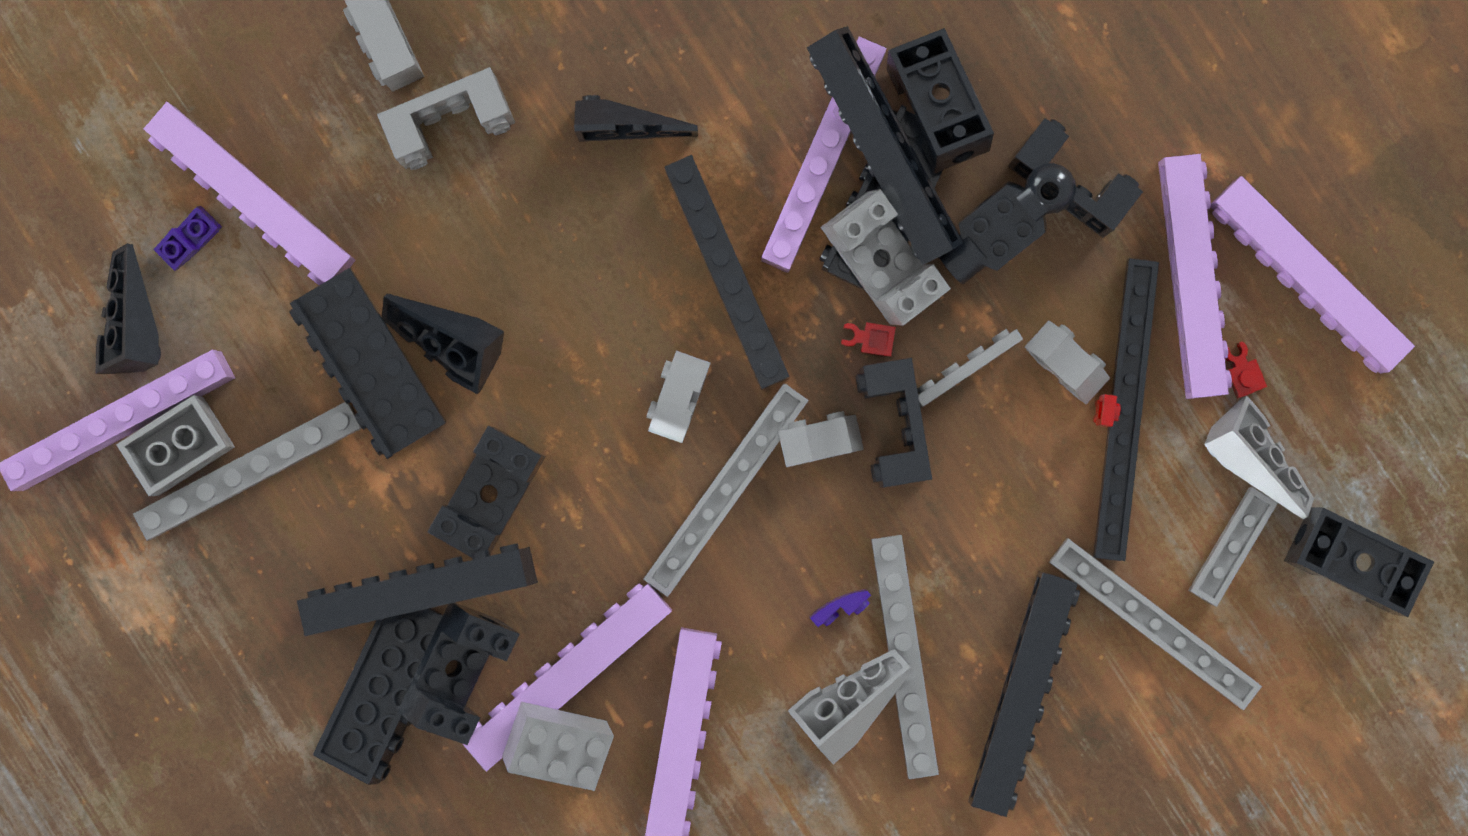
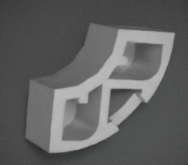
(1063, 357)
(678, 397)
(820, 440)

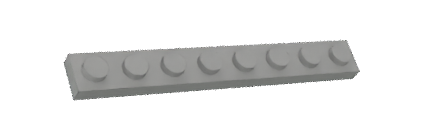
(247, 471)
(725, 490)
(1155, 624)
(902, 637)

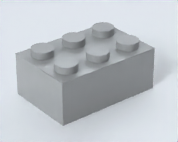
(383, 42)
(175, 445)
(557, 746)

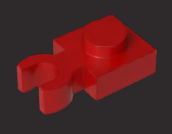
(875, 338)
(1245, 374)
(1106, 410)

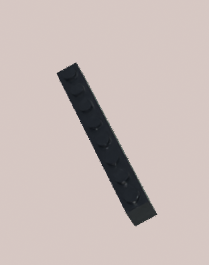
(884, 145)
(726, 272)
(417, 591)
(1023, 693)

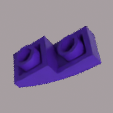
(188, 238)
(850, 603)

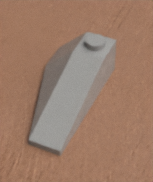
(1246, 449)
(845, 710)

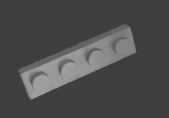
(977, 359)
(1233, 546)

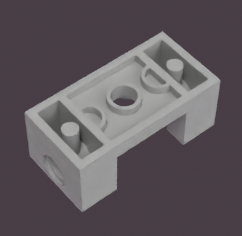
(403, 122)
(900, 286)

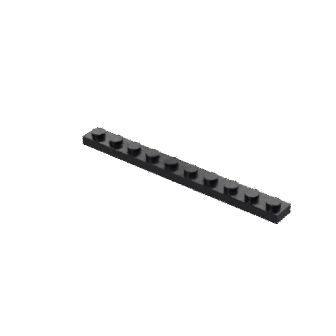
(1129, 388)

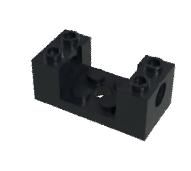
(954, 126)
(1099, 214)
(890, 379)
(468, 520)
(1330, 547)
(439, 699)

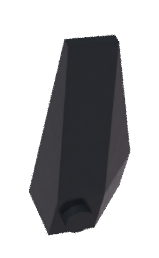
(608, 120)
(130, 329)
(455, 340)

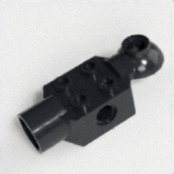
(1008, 222)

